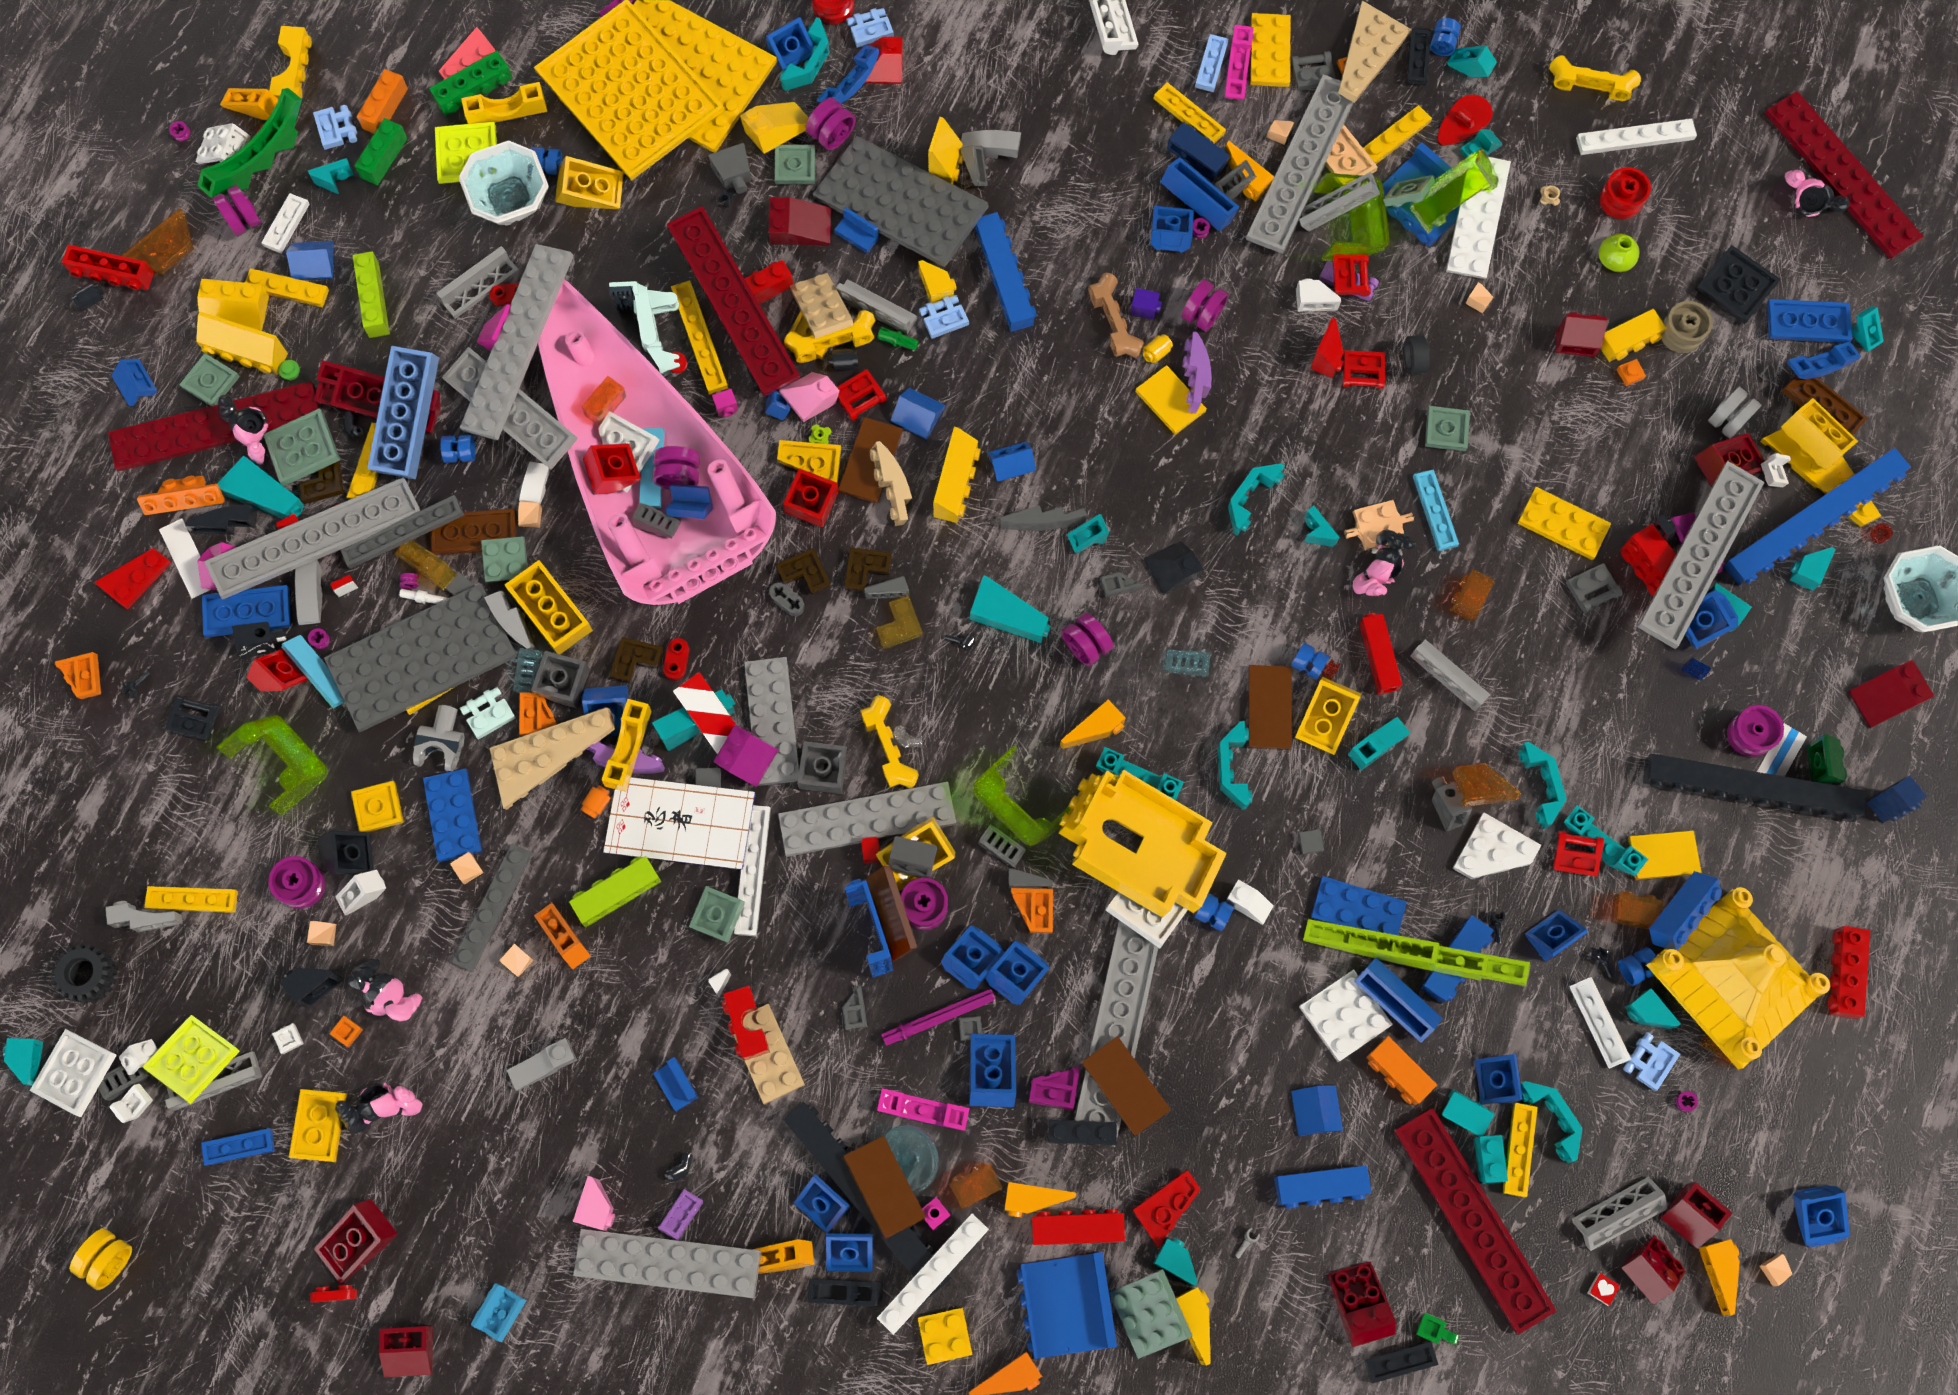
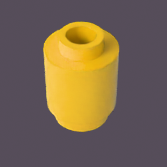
(1157, 348)

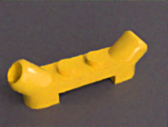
(1618, 86)
(806, 347)
(874, 719)

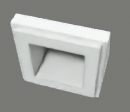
(719, 981)

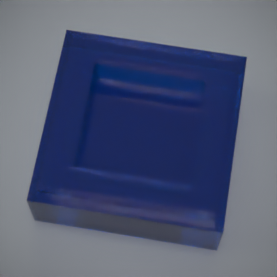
(1696, 669)

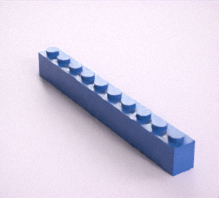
(1817, 516)

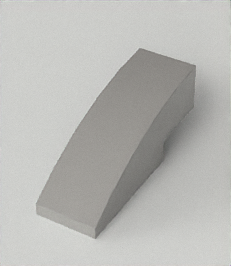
(994, 142)
(308, 593)
(510, 619)

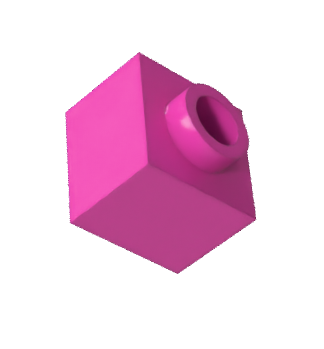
(725, 403)
(943, 1213)

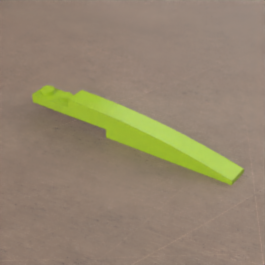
(1417, 953)

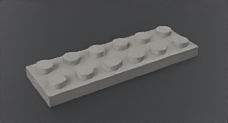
(773, 716)

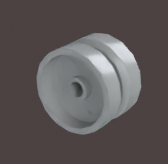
(1733, 412)

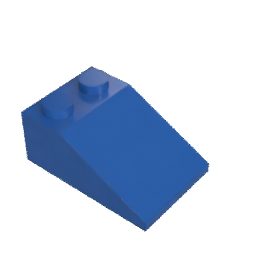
(992, 1070)

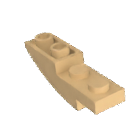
(890, 475)

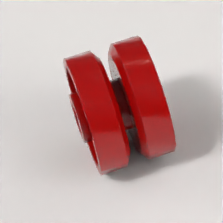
(833, 11)
(1625, 193)

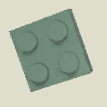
(795, 164)
(1409, 190)
(209, 380)
(1447, 428)
(504, 558)
(717, 914)

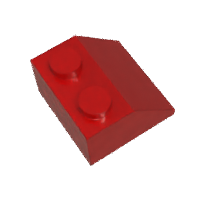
(610, 467)

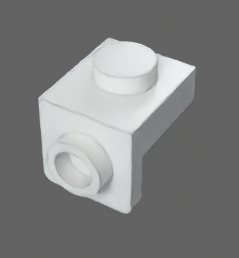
(1774, 470)
(137, 1055)
(132, 1104)

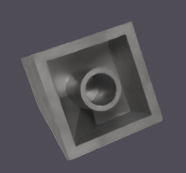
(560, 679)
(822, 767)

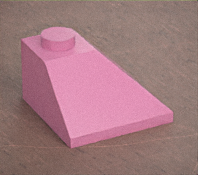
(810, 395)
(594, 1206)

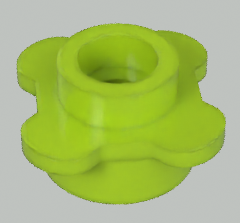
(814, 438)

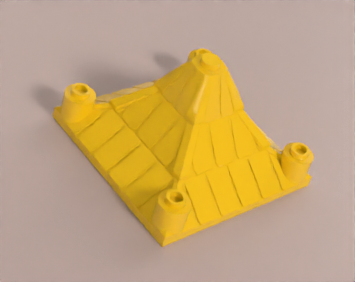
(1737, 979)

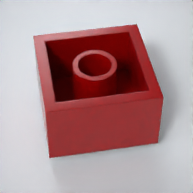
(810, 497)

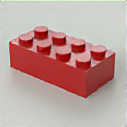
(1649, 556)

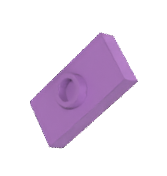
(680, 1215)

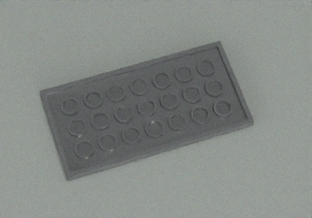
(901, 200)
(419, 658)

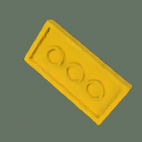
(1270, 50)
(1564, 523)

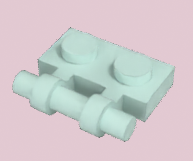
(490, 718)

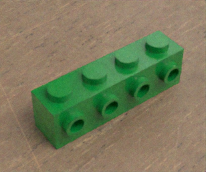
(473, 80)

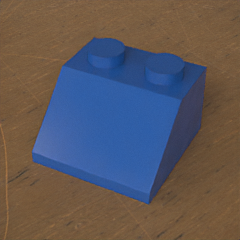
(607, 697)

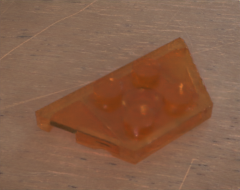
(164, 244)
(1483, 785)

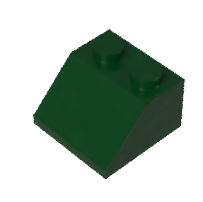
(1826, 760)

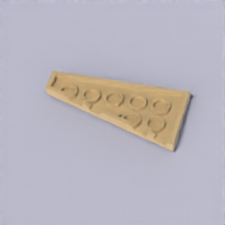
(1371, 47)
(540, 755)

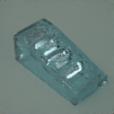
(529, 653)
(1204, 656)

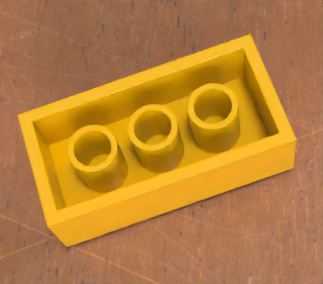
(548, 607)

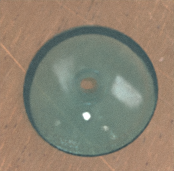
(906, 1142)

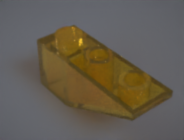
(426, 564)

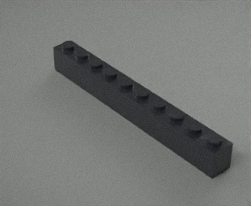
(1754, 787)
(829, 1154)

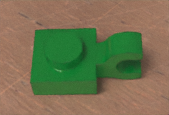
(1433, 1330)

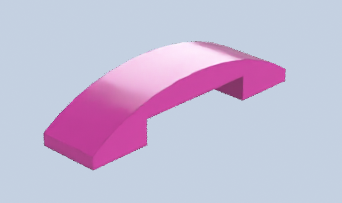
(1238, 62)
(923, 1110)

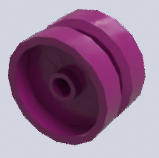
(830, 124)
(238, 209)
(1205, 305)
(675, 466)
(1087, 639)
(1755, 731)
(297, 882)
(927, 891)

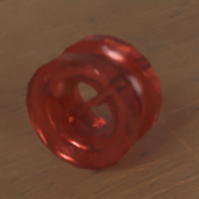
(1883, 538)
(1331, 669)

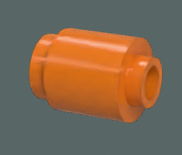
(595, 801)

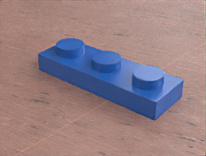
(238, 1147)

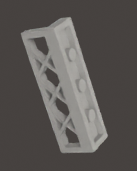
(1341, 204)
(459, 288)
(880, 308)
(1450, 675)
(221, 1085)
(1624, 1216)

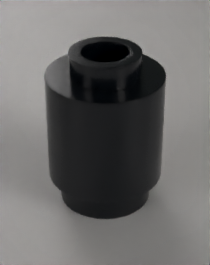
(88, 295)
(843, 359)

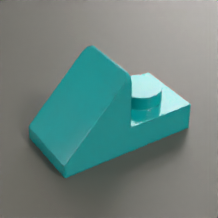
(1485, 140)
(327, 174)
(1868, 329)
(1323, 532)
(1088, 534)

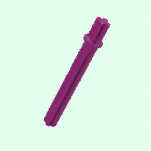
(938, 1017)

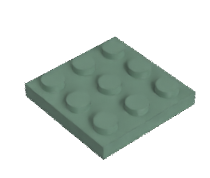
(301, 447)
(1150, 1314)

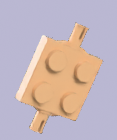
(1375, 519)

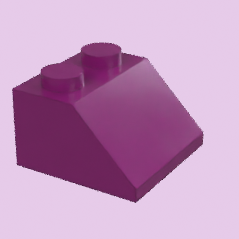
(746, 755)

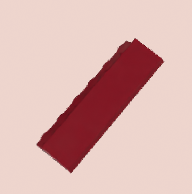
(359, 391)

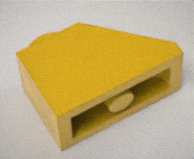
(936, 281)

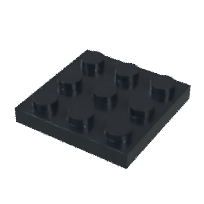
(1738, 284)

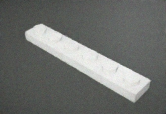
(1636, 136)
(753, 871)
(932, 1274)

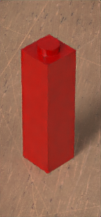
(1380, 653)

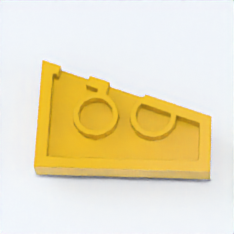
(811, 457)

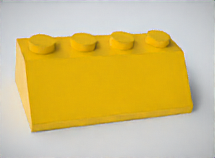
(239, 343)
(955, 476)

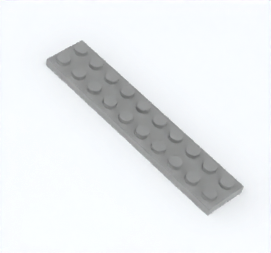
(1301, 167)
(516, 342)
(311, 538)
(1700, 555)
(1119, 1013)

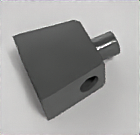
(731, 167)
(1448, 804)

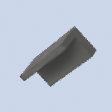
(912, 857)

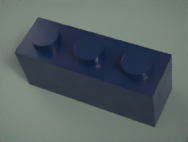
(1198, 151)
(1897, 800)

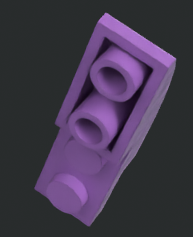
(1198, 370)
(643, 765)

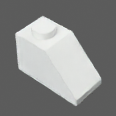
(1316, 296)
(360, 891)
(1249, 902)

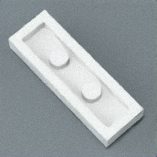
(285, 223)

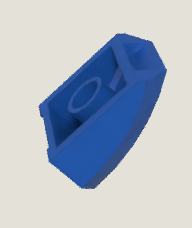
(1171, 228)
(1711, 620)
(972, 957)
(1017, 972)
(1822, 1215)

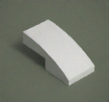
(534, 483)

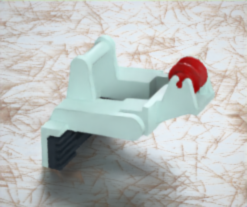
(646, 305)

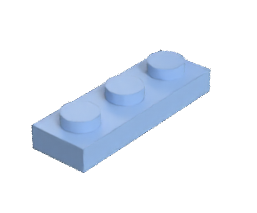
(1211, 63)

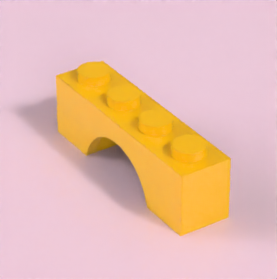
(295, 44)
(525, 102)
(633, 727)

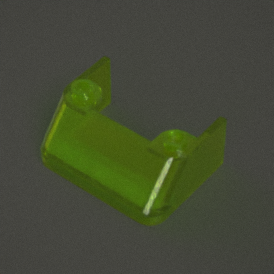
(1454, 189)
(1367, 220)
(304, 766)
(990, 792)

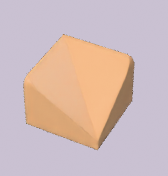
(1280, 131)
(1479, 298)
(529, 514)
(466, 868)
(321, 933)
(516, 960)
(1776, 1269)

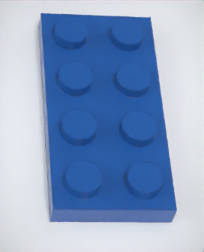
(1809, 321)
(246, 607)
(452, 815)
(1357, 907)

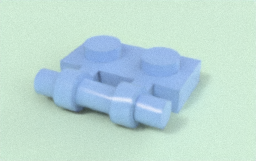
(870, 31)
(328, 126)
(944, 321)
(1657, 1065)

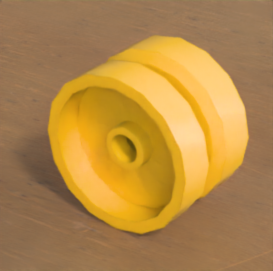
(100, 1259)

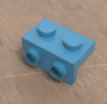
(498, 1312)

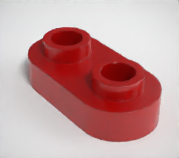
(506, 297)
(676, 658)
(323, 1294)

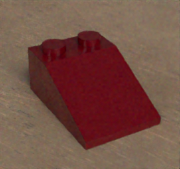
(798, 222)
(1737, 450)
(1891, 694)
(355, 1240)

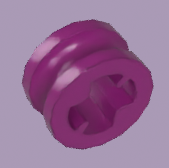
(176, 126)
(1202, 222)
(409, 581)
(314, 635)
(1686, 1094)

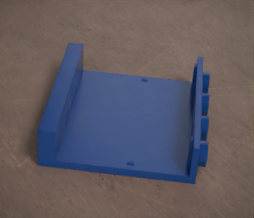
(1421, 164)
(879, 962)
(1067, 1305)

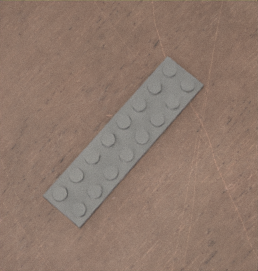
(526, 420)
(865, 817)
(667, 1263)

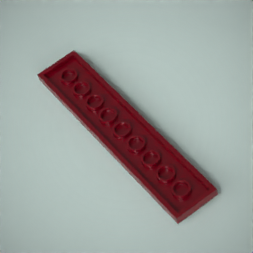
(1844, 174)
(733, 301)
(204, 427)
(1475, 1221)

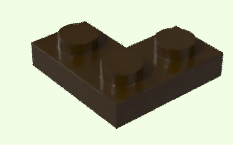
(326, 486)
(864, 561)
(807, 566)
(632, 653)

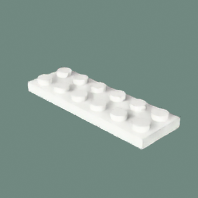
(1477, 228)

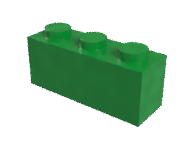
(381, 151)

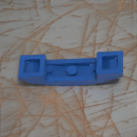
(856, 78)
(1825, 363)

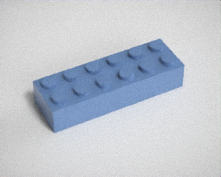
(403, 412)

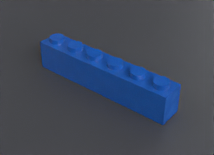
(1004, 272)

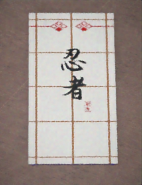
(680, 823)

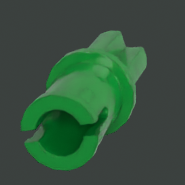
(897, 338)

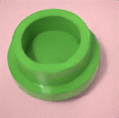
(289, 370)

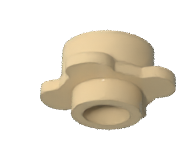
(1552, 191)

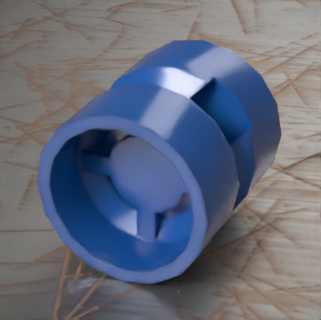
(1445, 37)
(549, 159)
(465, 448)
(1310, 661)
(1214, 912)
(1634, 967)

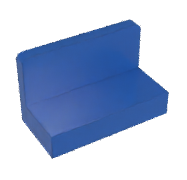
(857, 231)
(133, 380)
(1012, 461)
(690, 501)
(675, 1084)

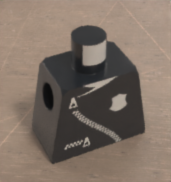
(256, 639)

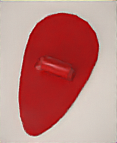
(1464, 120)

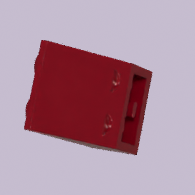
(1362, 1304)

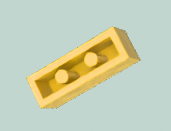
(1632, 335)

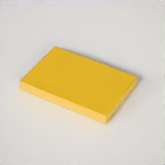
(1167, 399)
(1667, 854)
(316, 1126)

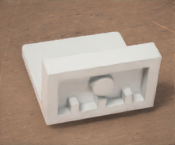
(221, 143)

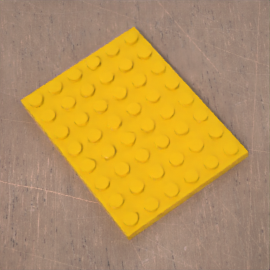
(720, 59)
(629, 89)

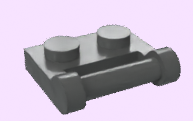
(1310, 77)
(1590, 582)

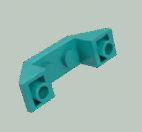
(796, 76)
(1268, 476)
(1533, 756)
(1114, 763)
(1236, 792)
(1613, 854)
(1568, 1146)

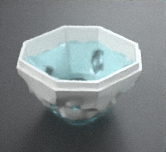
(503, 183)
(1924, 588)

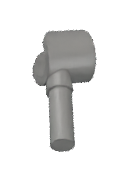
(1246, 1243)

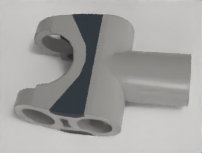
(440, 738)

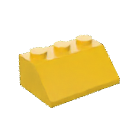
(234, 301)
(1818, 434)

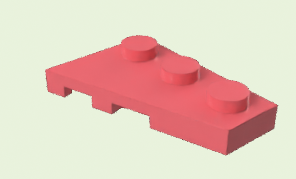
(469, 52)

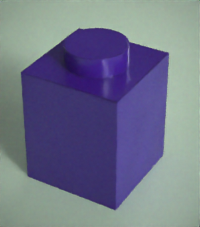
(1145, 304)

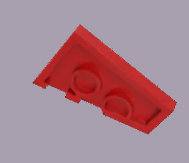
(134, 577)
(1165, 1206)

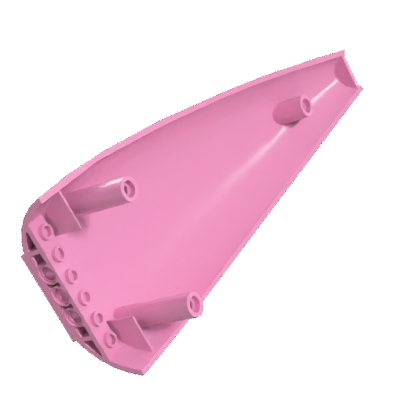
(577, 355)

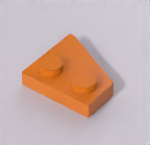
(82, 674)
(534, 714)
(1035, 908)

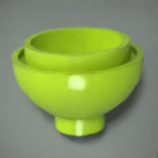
(1615, 256)

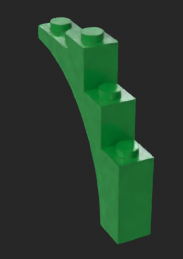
(258, 154)

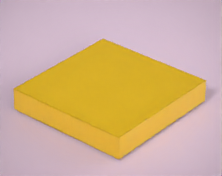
(377, 807)

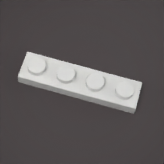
(1600, 1022)

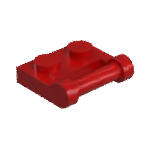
(1345, 274)
(1365, 363)
(856, 389)
(1575, 860)

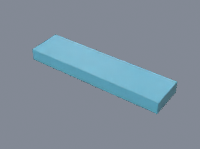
(649, 492)
(1435, 510)
(313, 669)

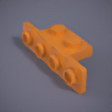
(181, 495)

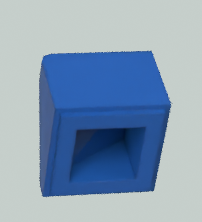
(777, 406)

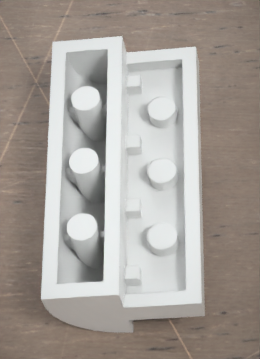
(1114, 25)

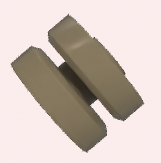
(1686, 326)

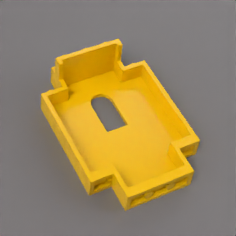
(1172, 858)

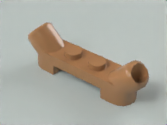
(1120, 340)

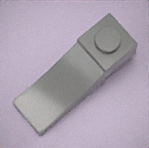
(125, 914)
(542, 1064)

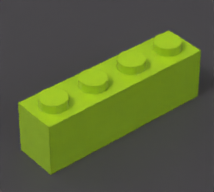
(371, 294)
(615, 891)

